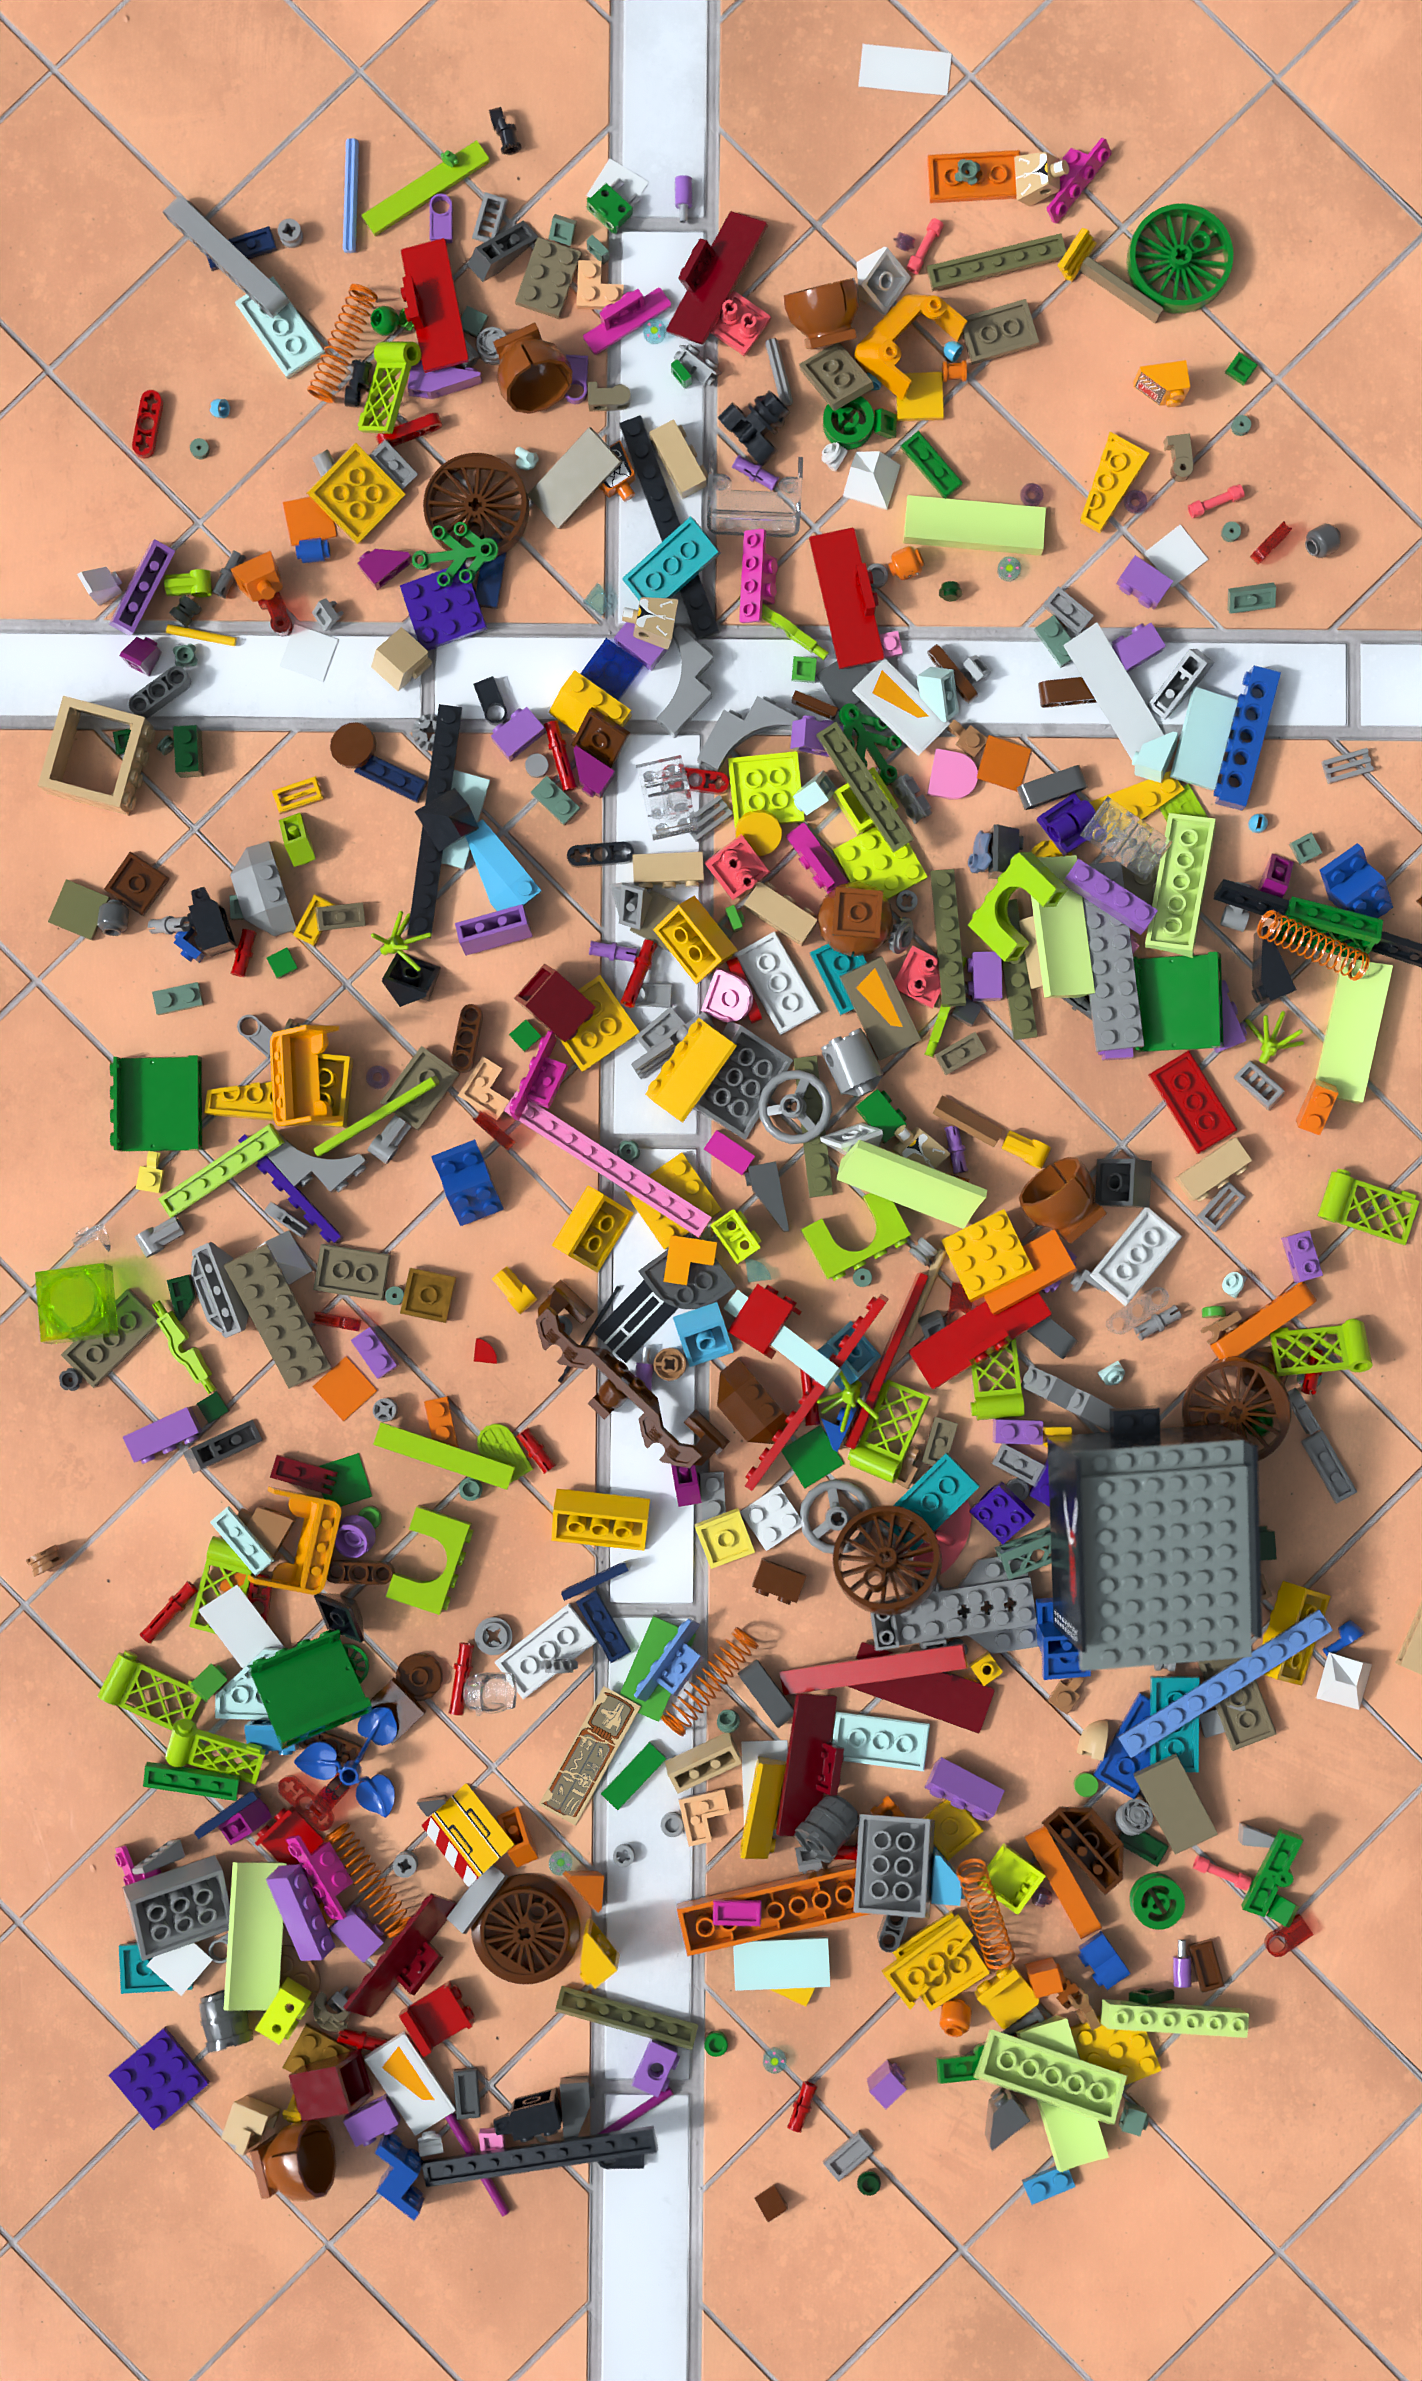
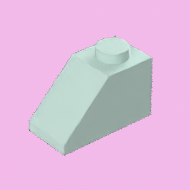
(939, 692)
(1155, 757)
(814, 793)

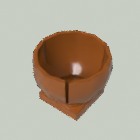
(824, 312)
(531, 371)
(855, 918)
(1059, 1204)
(296, 2162)

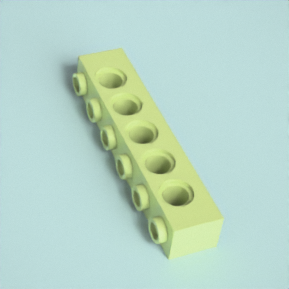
(1175, 2018)

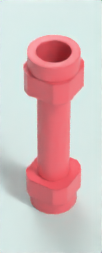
(933, 230)
(1234, 494)
(1240, 1880)

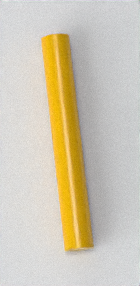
(201, 635)

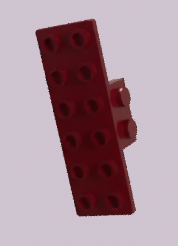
(713, 274)
(935, 1694)
(811, 1762)
(406, 1961)

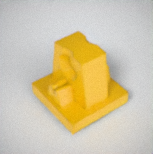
(292, 2113)

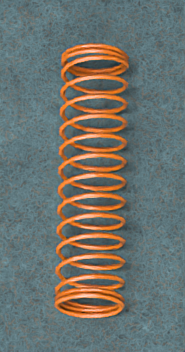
(353, 288)
(1274, 924)
(743, 1638)
(338, 1832)
(1001, 1947)

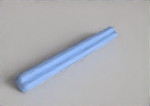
(350, 195)

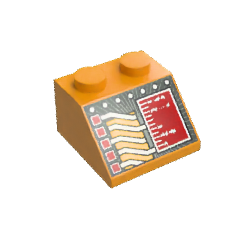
(1164, 382)

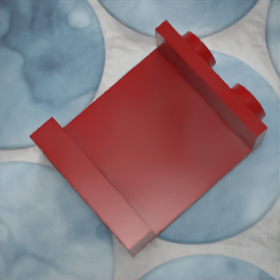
(762, 1319)
(288, 1824)
(436, 2017)

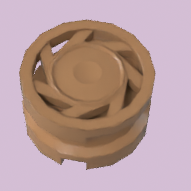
(669, 1364)
(44, 1560)

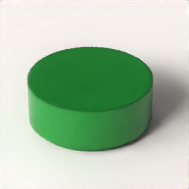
(716, 2043)

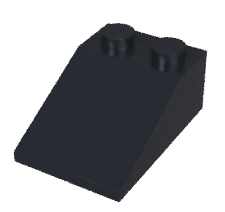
(1269, 971)

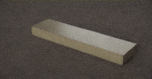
(1121, 289)

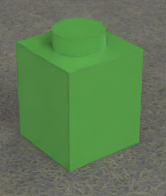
(209, 1681)

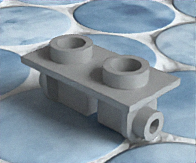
(705, 368)
(905, 789)

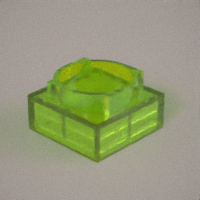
(76, 1303)

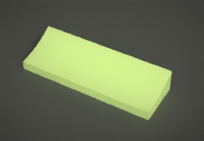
(974, 525)
(1181, 884)
(1063, 939)
(1353, 1030)
(910, 1184)
(253, 1939)
(1051, 2077)
(1070, 2135)

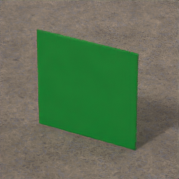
(812, 1457)
(350, 1482)

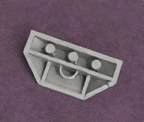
(262, 891)
(216, 1290)

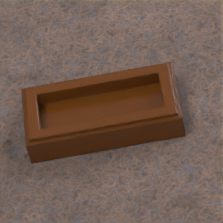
(814, 705)
(1206, 1965)

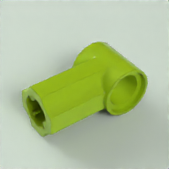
(195, 583)

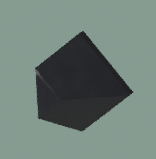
(447, 819)
(407, 983)
(341, 1614)

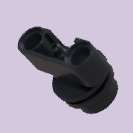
(750, 429)

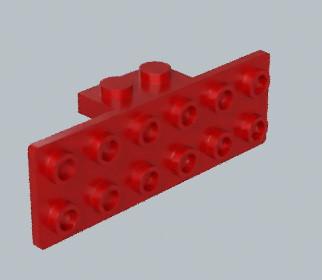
(433, 305)
(847, 598)
(974, 1338)

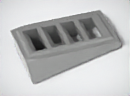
(490, 198)
(1268, 1104)
(1254, 1837)
(166, 1854)

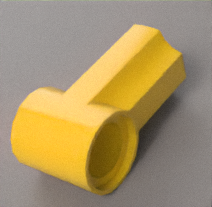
(1031, 1151)
(518, 1294)

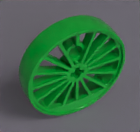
(1188, 252)

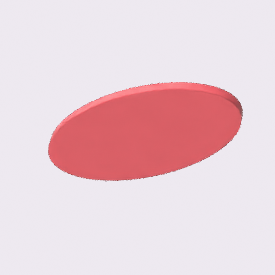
(951, 1538)

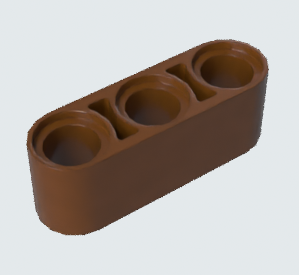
(1064, 692)
(465, 1026)
(371, 1569)

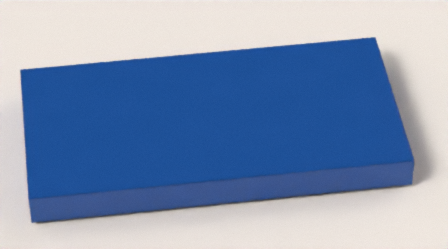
(1117, 1765)

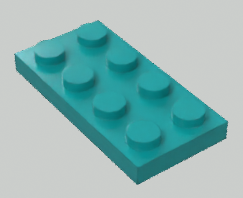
(672, 563)
(937, 1495)
(1186, 1738)

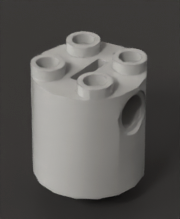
(852, 1064)

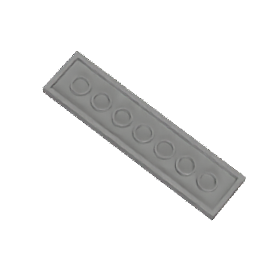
(1115, 999)

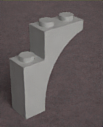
(690, 693)
(733, 730)
(300, 1166)
(1067, 1397)

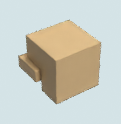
(400, 659)
(248, 2122)

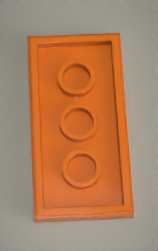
(994, 180)
(1050, 1265)

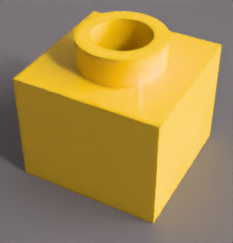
(985, 1660)

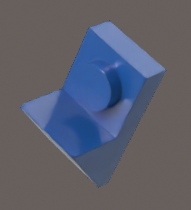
(833, 1431)

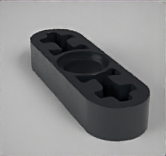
(583, 861)

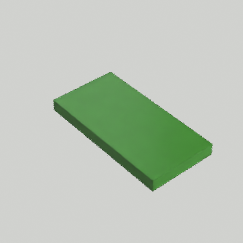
(650, 1650)

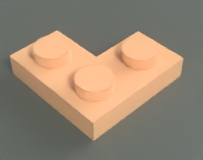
(590, 291)
(478, 1089)
(697, 1809)

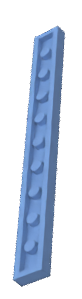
(1225, 1683)

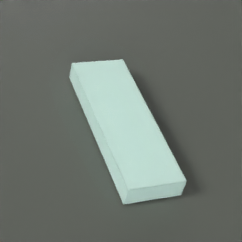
(242, 1541)

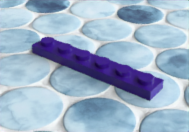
(297, 1198)

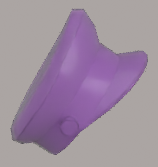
(354, 1536)

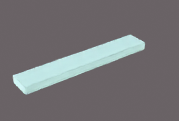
(794, 1348)

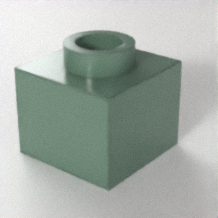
(1133, 2119)

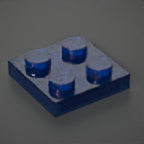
(612, 669)

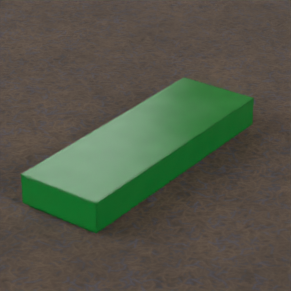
(931, 465)
(633, 1775)

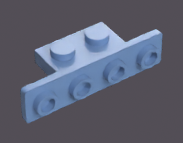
(674, 1665)

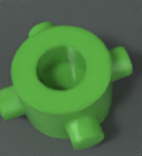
(449, 158)

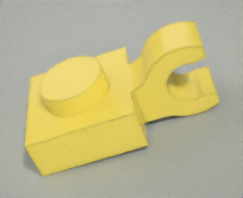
(150, 1177)

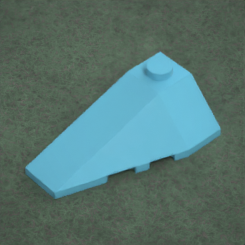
(501, 874)

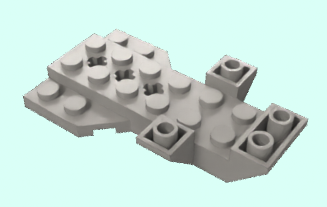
(938, 1618)

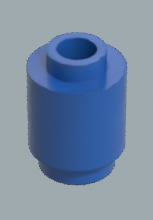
(313, 550)

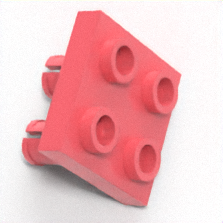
(740, 323)
(737, 867)
(919, 977)

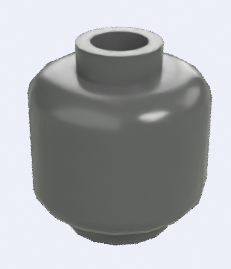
(1323, 540)
(113, 918)

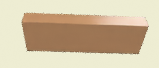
(968, 1121)

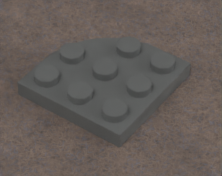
(704, 1283)

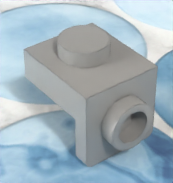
(1079, 1278)

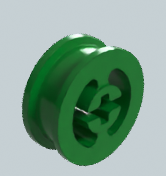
(854, 433)
(1142, 1910)

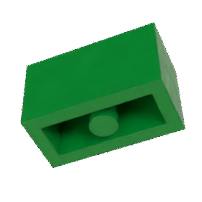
(880, 1114)

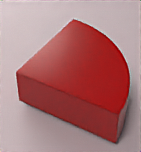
(484, 1352)

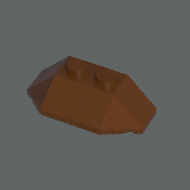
(748, 1405)
(1089, 1844)

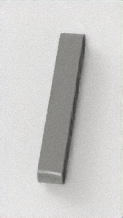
(228, 257)

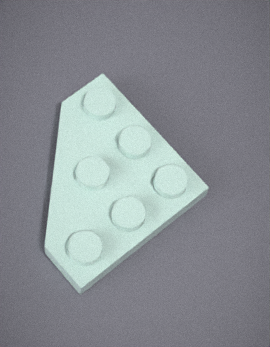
(240, 1697)

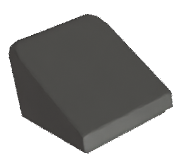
(967, 1013)
(931, 1323)
(431, 1804)

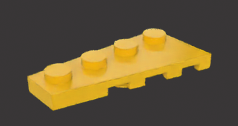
(1116, 473)
(1144, 796)
(246, 1101)
(920, 1965)

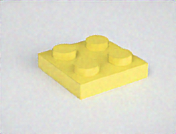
(724, 1538)

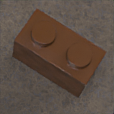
(778, 1581)

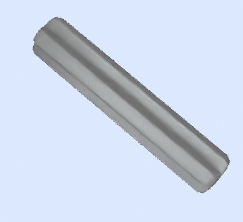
(779, 371)

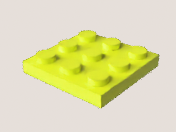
(766, 784)
(873, 863)

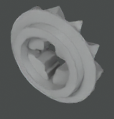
(419, 736)
(901, 935)
(504, 1635)
(559, 1665)

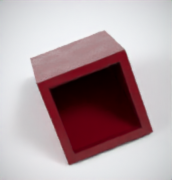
(555, 1003)
(331, 2086)

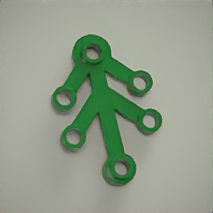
(458, 554)
(867, 739)

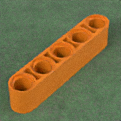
(1264, 1321)
(1063, 1882)

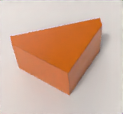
(588, 1885)

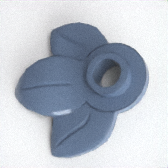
(980, 858)

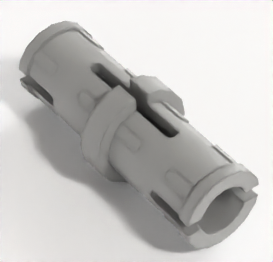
(169, 925)
(1157, 1322)

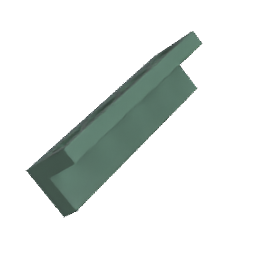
(1022, 1546)

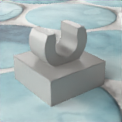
(326, 614)
(976, 668)
(807, 1860)
(338, 2000)

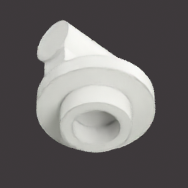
(833, 455)
(430, 2144)

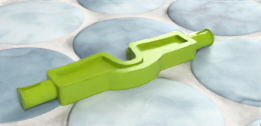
(793, 632)
(939, 1025)
(176, 1337)

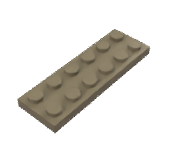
(277, 1315)

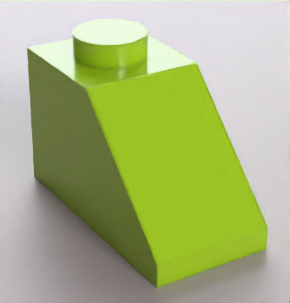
(297, 840)

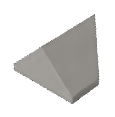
(631, 903)

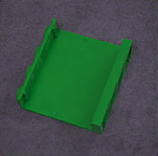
(1180, 1002)
(156, 1104)
(309, 1688)

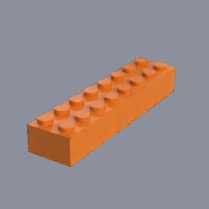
(785, 1908)

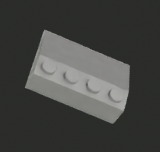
(738, 1086)
(894, 1866)
(178, 1907)

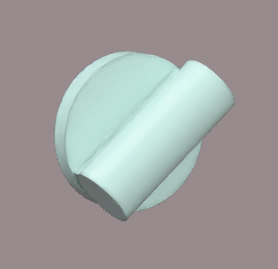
(526, 459)
(1233, 1284)
(1112, 1374)

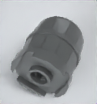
(828, 1827)
(221, 2026)

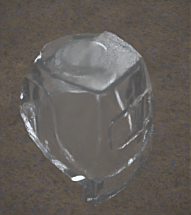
(490, 1692)

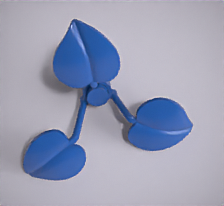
(372, 1794)

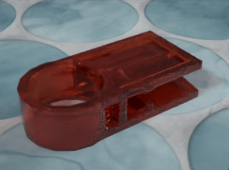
(1270, 543)
(494, 1131)
(958, 1301)
(337, 1321)
(1293, 1936)

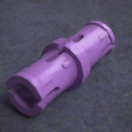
(755, 472)
(612, 951)
(956, 1149)

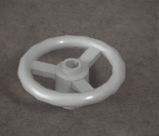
(786, 1103)
(831, 1487)

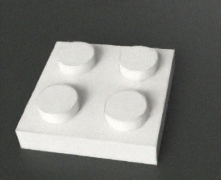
(772, 1518)

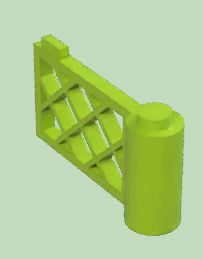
(390, 358)
(1341, 1193)
(1351, 1341)
(998, 1403)
(877, 1460)
(224, 1557)
(122, 1679)
(186, 1744)

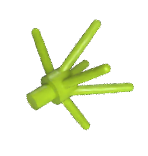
(396, 944)
(1271, 1045)
(848, 1395)

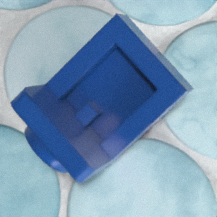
(188, 951)

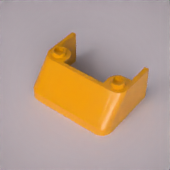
(880, 354)
(297, 1076)
(314, 1546)

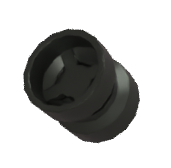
(185, 610)

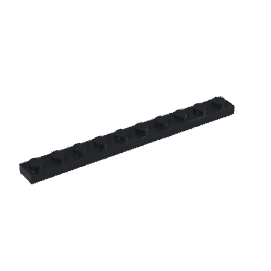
(665, 519)
(438, 784)
(1261, 902)
(540, 2156)

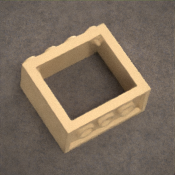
(130, 772)

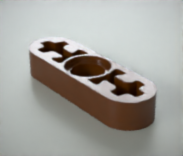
(963, 686)
(339, 1740)

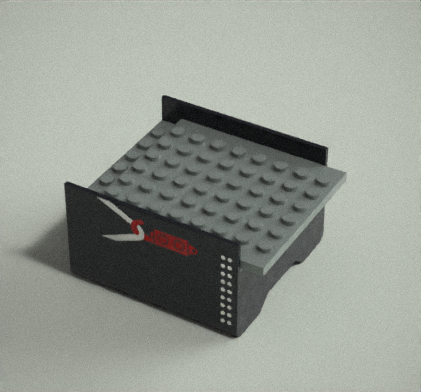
(1155, 1542)

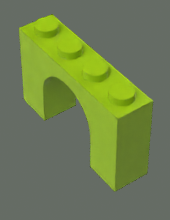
(992, 919)
(834, 1259)
(452, 1535)

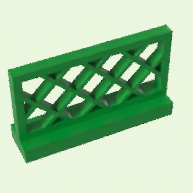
(1337, 922)

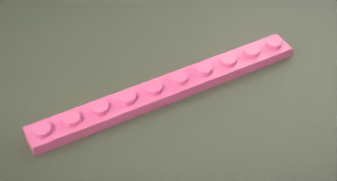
(613, 1168)

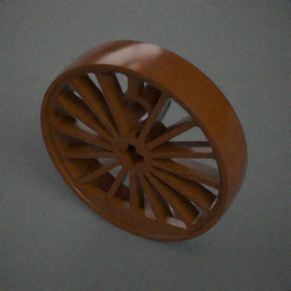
(475, 518)
(1275, 1386)
(908, 1522)

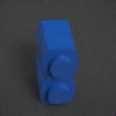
(1104, 1961)

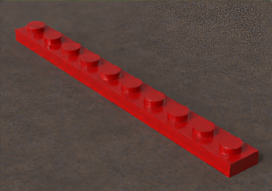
(809, 1399)

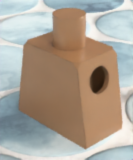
(268, 1527)

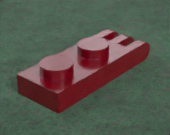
(302, 1474)

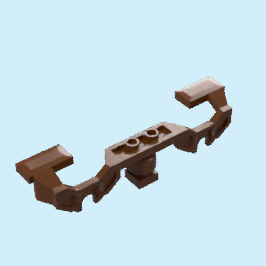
(622, 1384)

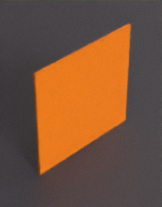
(307, 520)
(1003, 763)
(344, 1388)

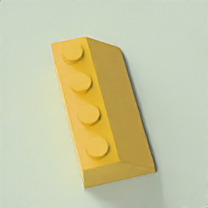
(690, 1069)
(600, 1519)
(1290, 1607)
(762, 1809)

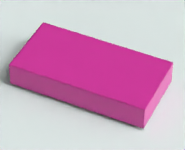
(729, 1152)
(737, 1912)

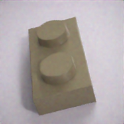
(340, 916)
(960, 1053)
(939, 1440)

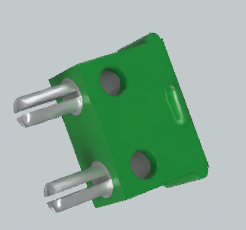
(611, 207)

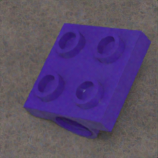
(1066, 822)
(1002, 1512)

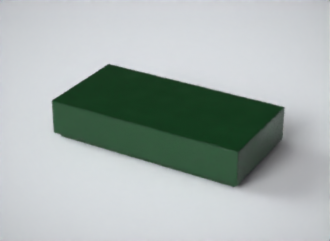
(1145, 1846)

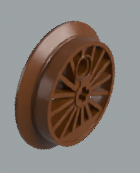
(503, 1964)

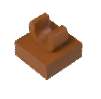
(1073, 1989)

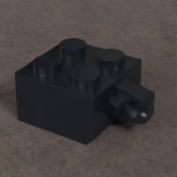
(211, 924)
(531, 2116)

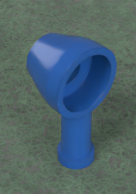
(1348, 1632)

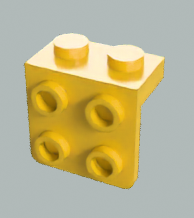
(1006, 1996)

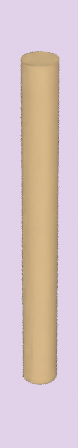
(932, 1273)

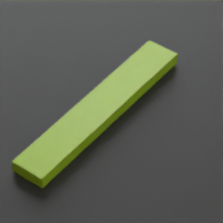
(424, 188)
(376, 1116)
(221, 1170)
(444, 1455)

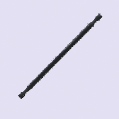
(593, 1327)

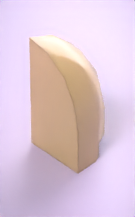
(1094, 1740)

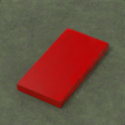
(1192, 1102)

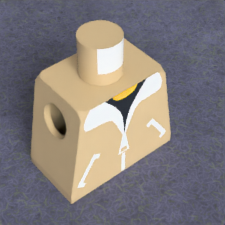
(1038, 176)
(653, 620)
(919, 1147)

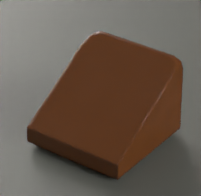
(771, 2203)

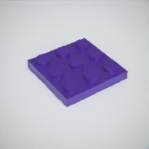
(441, 612)
(159, 2078)

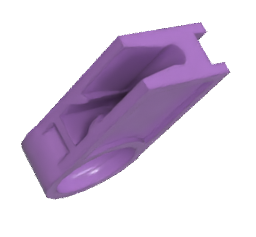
(441, 224)
(580, 373)

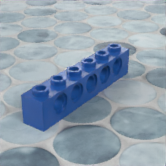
(1267, 682)

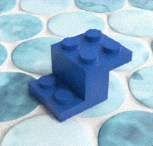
(1356, 884)
(467, 1182)
(1059, 1655)
(402, 2172)

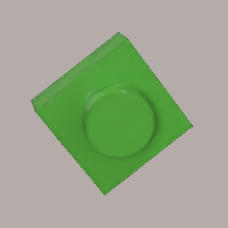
(803, 669)
(735, 918)

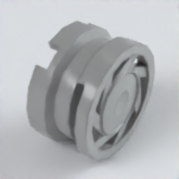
(486, 347)
(1133, 1817)

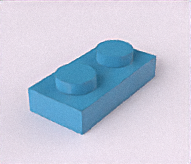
(1047, 2184)

